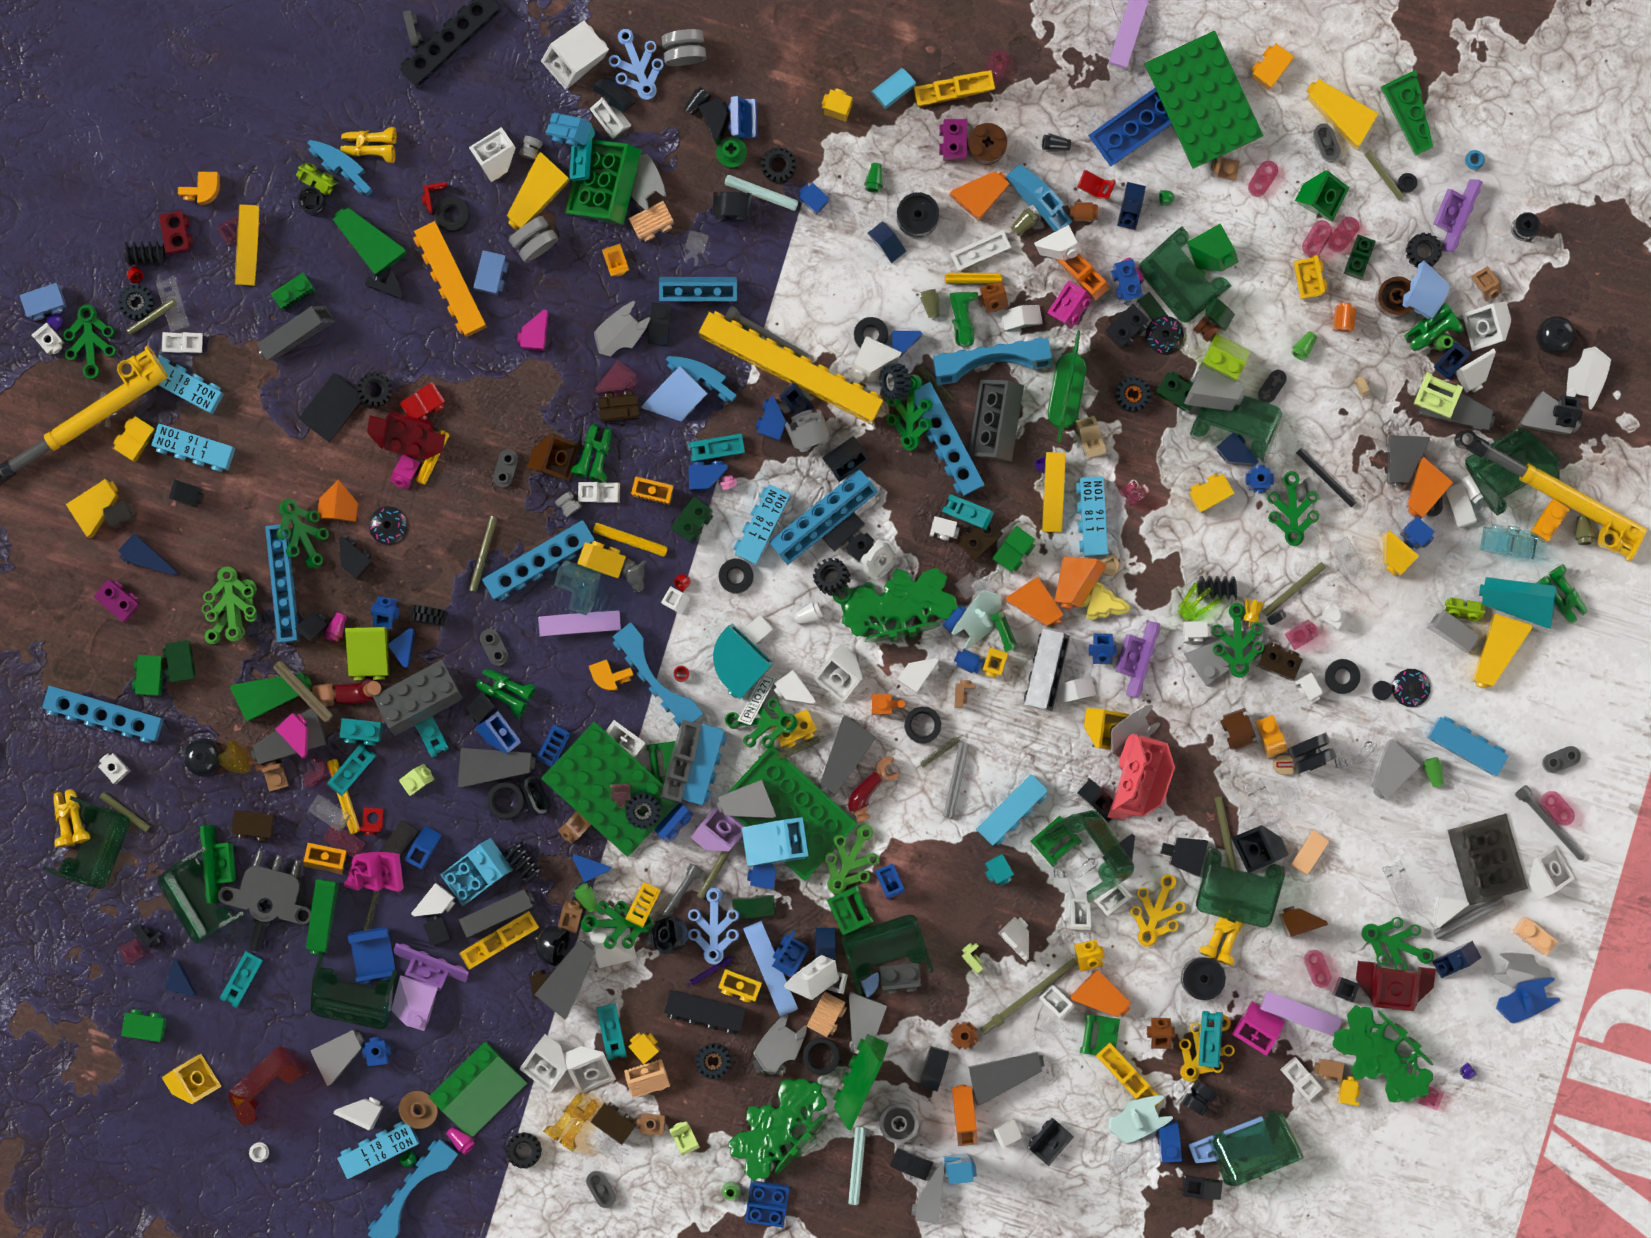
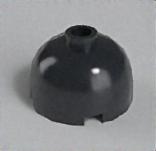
(1556, 335)
(202, 757)
(669, 934)
(551, 944)

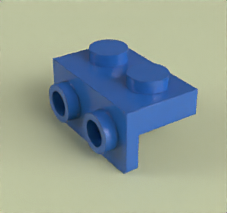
(743, 117)
(1127, 280)
(673, 823)
(790, 955)

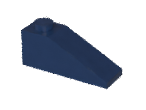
(142, 555)

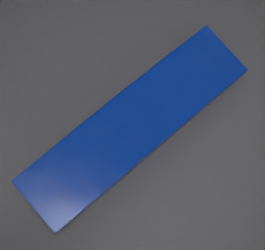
(1131, 128)

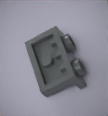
(900, 976)

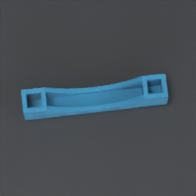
(1031, 354)
(632, 644)
(438, 1160)
(959, 1168)

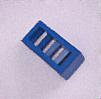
(547, 743)

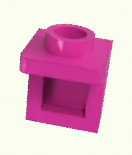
(404, 472)

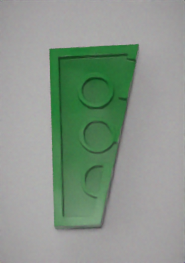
(1407, 106)

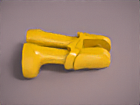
(363, 138)
(62, 813)
(1221, 927)

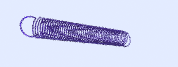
(713, 967)

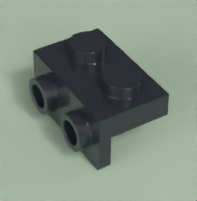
(1050, 1141)

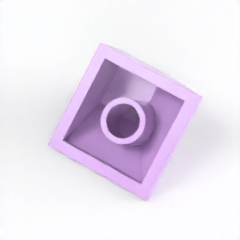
(718, 832)
(414, 1002)

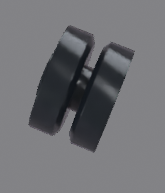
(928, 210)
(1312, 753)
(1191, 978)

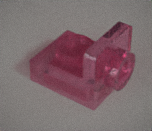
(1302, 634)
(314, 776)

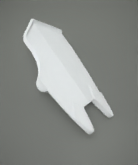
(1588, 375)

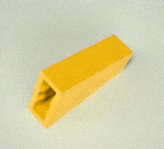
(1342, 112)
(538, 190)
(1499, 647)

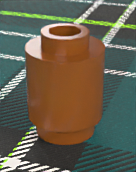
(1084, 211)

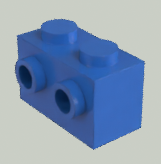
(1417, 534)

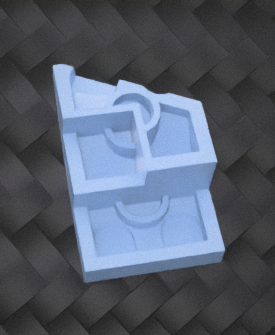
(1426, 291)
(676, 396)

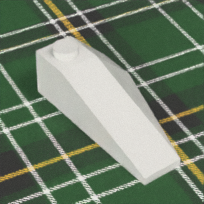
(1017, 937)

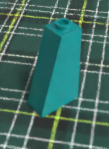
(1521, 599)

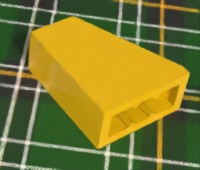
(89, 506)

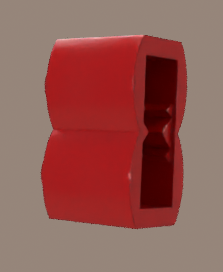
(423, 402)

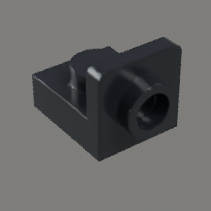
(144, 933)

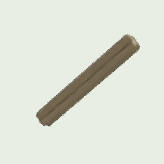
(302, 691)

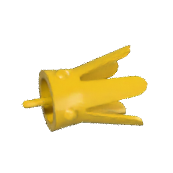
(1252, 611)

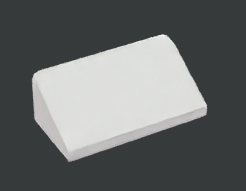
(610, 118)

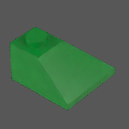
(1322, 195)
(1213, 250)

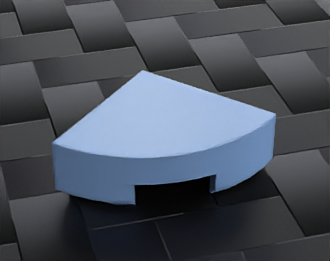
(870, 984)

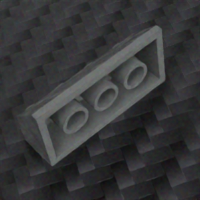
(996, 420)

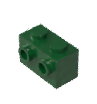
(1175, 390)
(692, 520)
(180, 661)

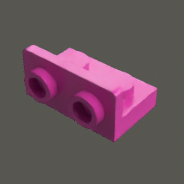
(1070, 304)

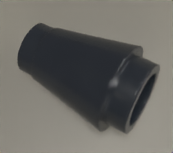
(699, 97)
(1055, 143)

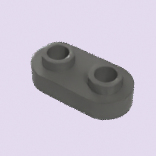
(410, 21)
(1327, 142)
(505, 468)
(494, 647)
(1561, 759)
(600, 1189)

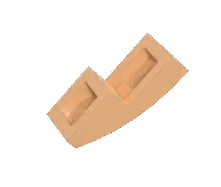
(1309, 853)

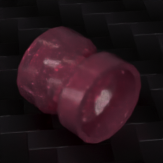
(1132, 498)

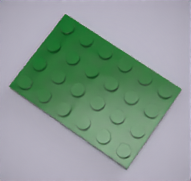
(1203, 99)
(584, 782)
(797, 797)

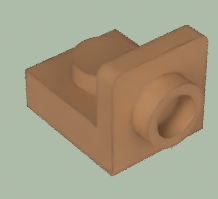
(1225, 168)
(1487, 283)
(960, 695)
(275, 776)
(574, 827)
(571, 915)

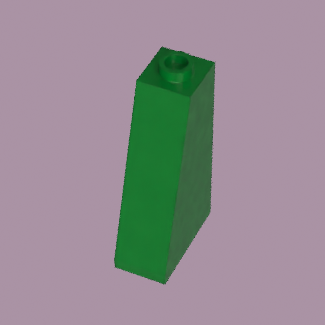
(371, 244)
(265, 695)
(322, 915)

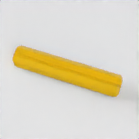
(972, 278)
(429, 464)

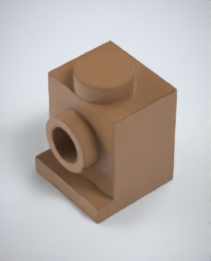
(1329, 1069)
(659, 1123)

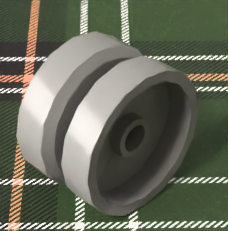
(683, 47)
(533, 239)

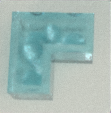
(1509, 541)
(581, 582)

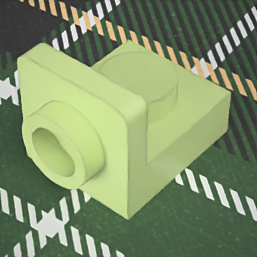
(973, 961)

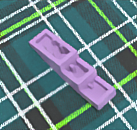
(1128, 33)
(579, 623)
(1300, 1013)

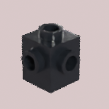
(1568, 411)
(854, 540)

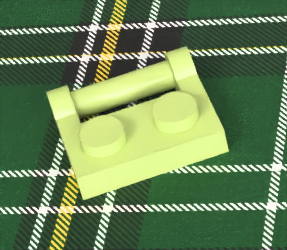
(1436, 401)

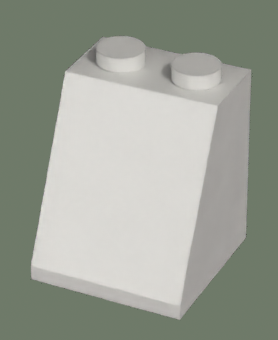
(574, 54)

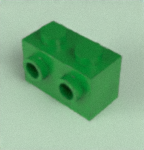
(149, 675)
(144, 1026)

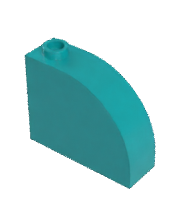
(739, 661)

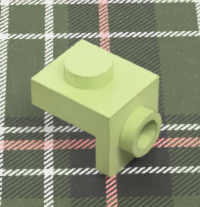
(416, 779)
(684, 1138)

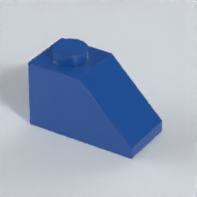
(498, 733)
(1169, 1142)

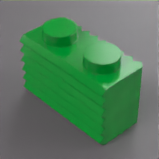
(293, 292)

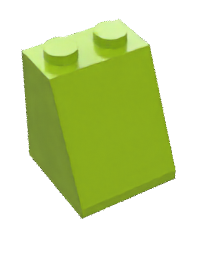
(1225, 358)
(368, 652)

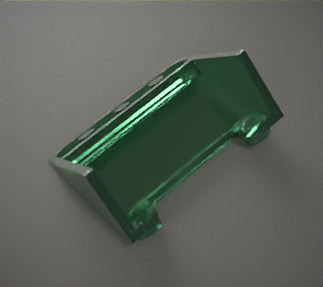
(1179, 280)
(1249, 419)
(1496, 481)
(1239, 893)

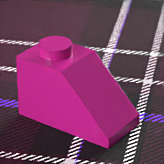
(534, 333)
(295, 733)

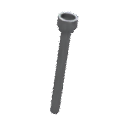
(734, 314)
(1526, 796)
(692, 874)

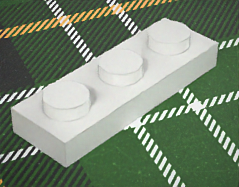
(980, 250)

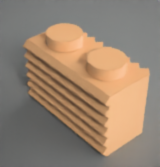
(652, 221)
(1535, 936)
(826, 1014)
(647, 1078)

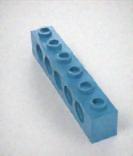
(974, 480)
(823, 517)
(493, 581)
(282, 586)
(55, 696)

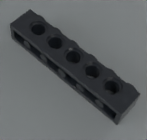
(448, 49)

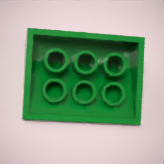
(610, 183)
(859, 1079)
(478, 1089)

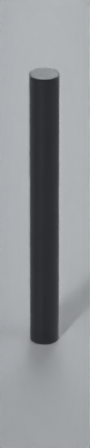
(1325, 477)

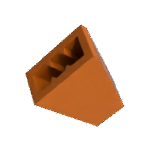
(981, 193)
(1426, 488)
(1077, 581)
(1036, 603)
(1101, 995)
(964, 1115)

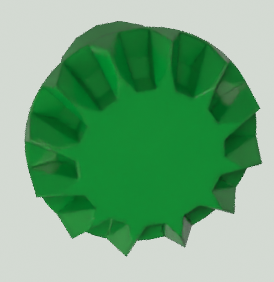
(731, 152)

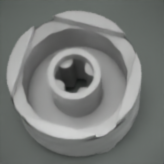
(807, 430)
(903, 1133)

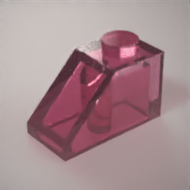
(617, 380)

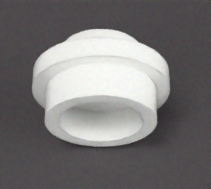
(259, 1152)

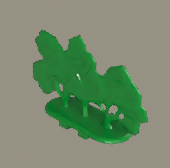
(1067, 389)
(901, 601)
(1379, 1056)
(774, 1128)

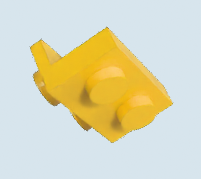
(1309, 277)

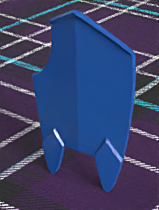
(1526, 1000)

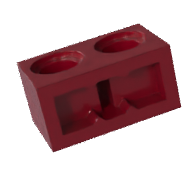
(171, 234)

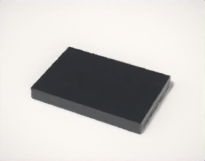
(330, 408)

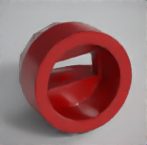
(135, 278)
(682, 582)
(681, 670)

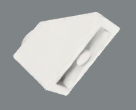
(1059, 245)
(793, 689)
(435, 902)
(1008, 1132)

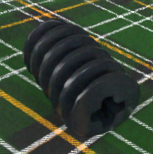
(145, 254)
(1217, 587)
(523, 862)

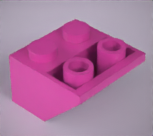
(1258, 1028)

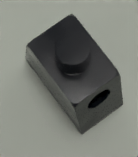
(1186, 854)

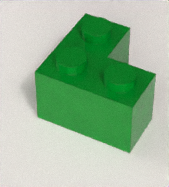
(1013, 549)

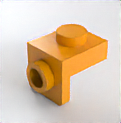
(615, 260)

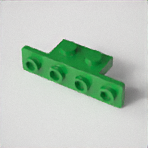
(217, 862)

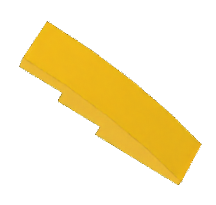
(954, 88)
(247, 245)
(1053, 492)
(499, 940)
(1125, 1073)

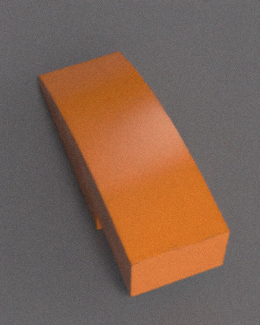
(1085, 276)

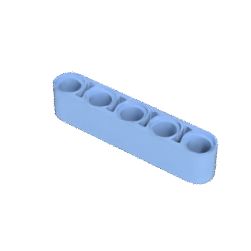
(774, 978)

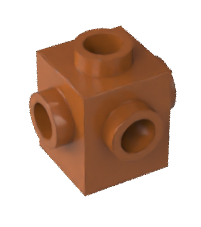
(993, 297)
(958, 1029)
(1161, 1029)

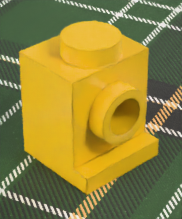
(1000, 657)
(1349, 1091)

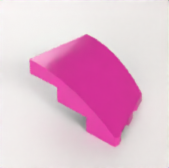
(375, 872)

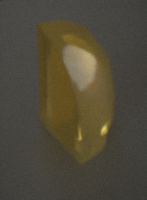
(234, 758)

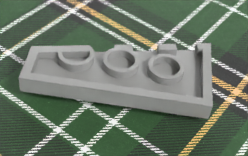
(1211, 666)

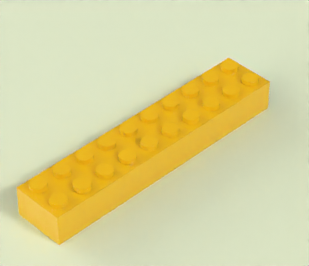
(791, 368)

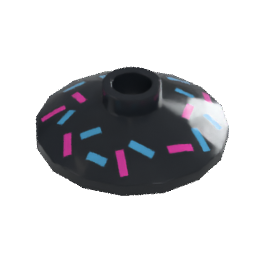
(1157, 341)
(395, 532)
(1401, 690)

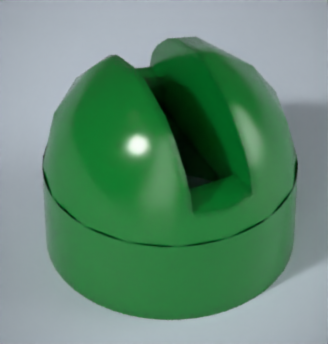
(1166, 197)
(408, 1159)

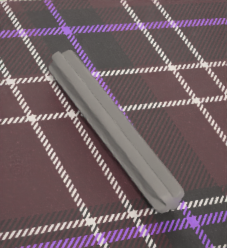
(956, 780)
(1469, 918)

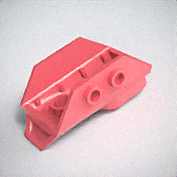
(1144, 778)

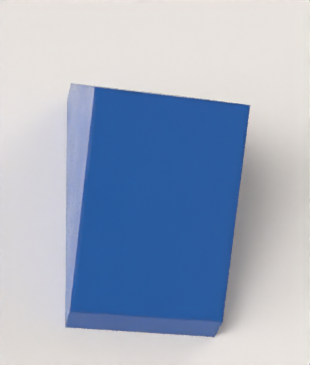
(904, 340)
(403, 646)
(588, 868)
(890, 881)

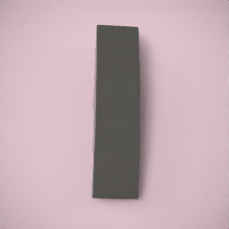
(680, 761)

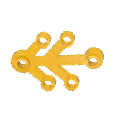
(1156, 913)
(1188, 1063)

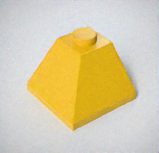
(1396, 554)
(1099, 725)
(192, 1080)

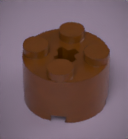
(983, 133)
(1385, 300)
(1239, 729)

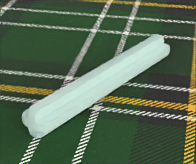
(761, 192)
(857, 1163)

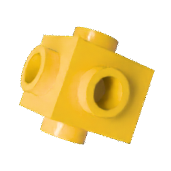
(1089, 955)

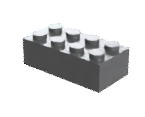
(418, 697)

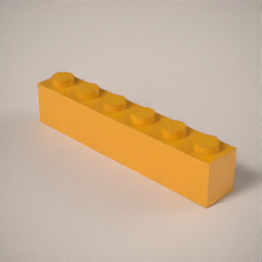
(450, 279)

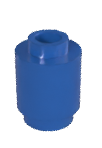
(950, 623)
(968, 661)

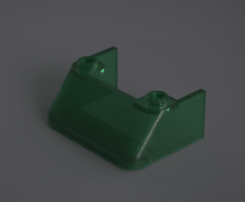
(98, 855)
(1118, 863)
(188, 899)
(883, 944)
(351, 1001)

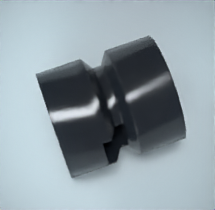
(311, 201)
(1525, 226)
(1199, 1097)

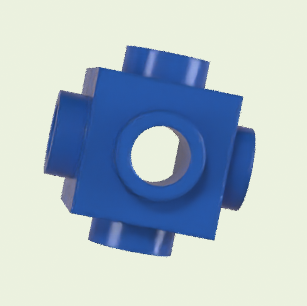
(1254, 484)
(385, 612)
(1102, 652)
(373, 1058)

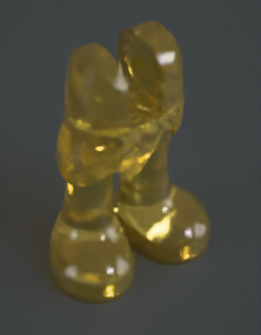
(571, 1111)

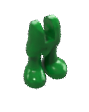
(962, 325)
(1423, 335)
(601, 448)
(1571, 595)
(502, 682)

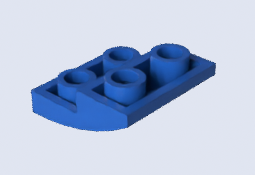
(767, 1203)

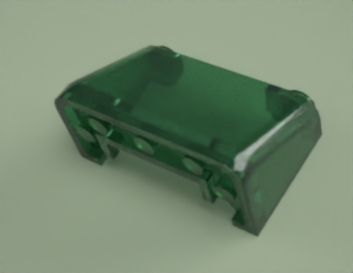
(1255, 1149)

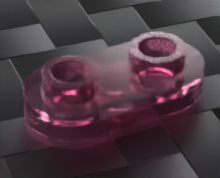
(996, 67)
(1263, 178)
(1343, 234)
(1316, 239)
(1557, 808)
(1317, 968)

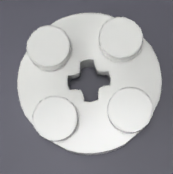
(880, 551)

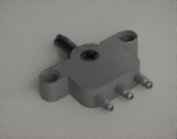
(268, 884)

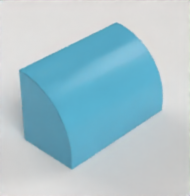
(893, 88)

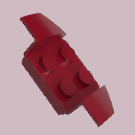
(406, 435)
(1394, 987)

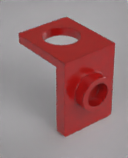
(1095, 185)
(426, 198)
(372, 829)

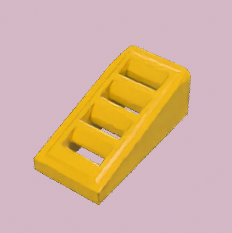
(647, 893)

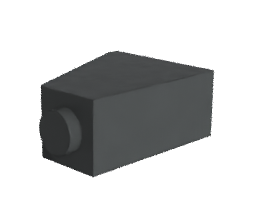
(1403, 458)

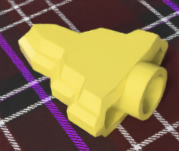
(1102, 603)

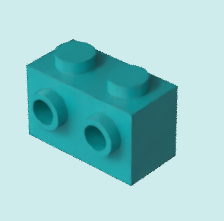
(367, 731)
(998, 870)

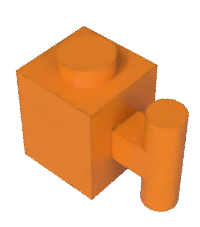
(1344, 318)
(883, 704)

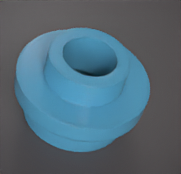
(1474, 153)

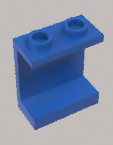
(372, 954)

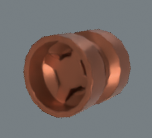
(1206, 328)

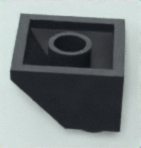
(1259, 848)

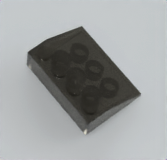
(1487, 859)

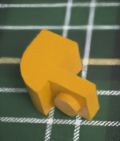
(207, 189)
(606, 679)
(1272, 738)

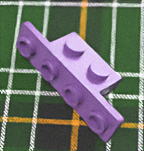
(1455, 213)
(1136, 657)
(429, 969)

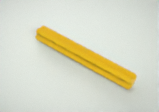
(630, 539)
(345, 801)

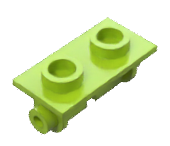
(323, 180)
(1472, 611)

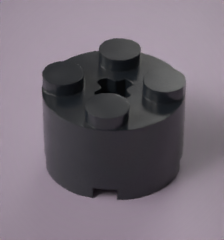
(732, 204)

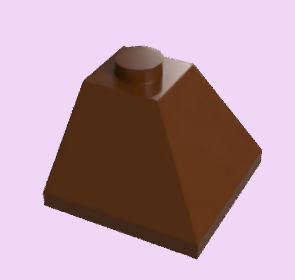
(554, 457)
(1299, 921)

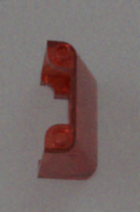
(279, 1063)

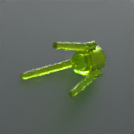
(1188, 610)

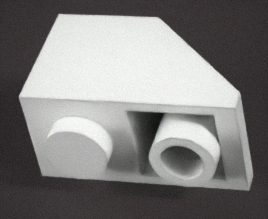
(916, 673)

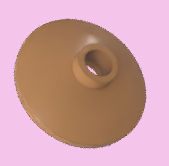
(417, 1101)

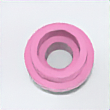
(728, 482)

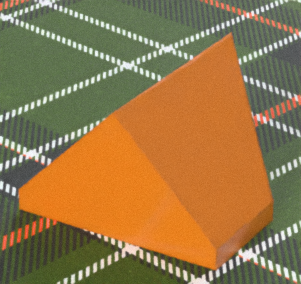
(338, 504)

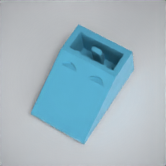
(775, 842)
(476, 871)

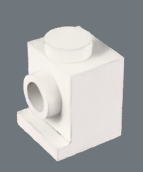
(56, 342)
(944, 529)
(1333, 617)
(1196, 631)
(1308, 688)
(120, 770)

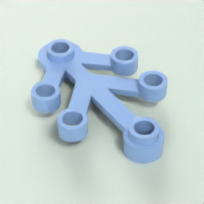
(637, 67)
(713, 928)

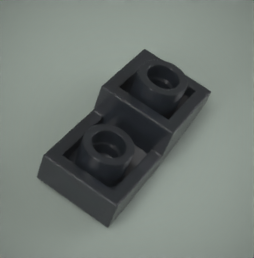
(618, 97)
(842, 532)
(934, 1068)

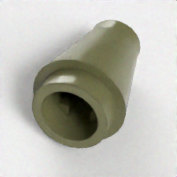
(1024, 222)
(930, 301)
(1584, 531)

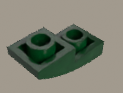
(1359, 257)
(1219, 313)
(754, 906)

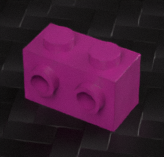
(954, 139)
(117, 600)

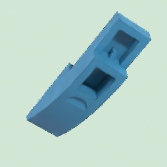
(336, 160)
(1037, 193)
(700, 371)

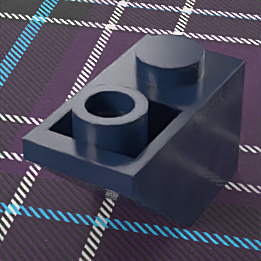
(1131, 205)
(1235, 452)
(1457, 959)

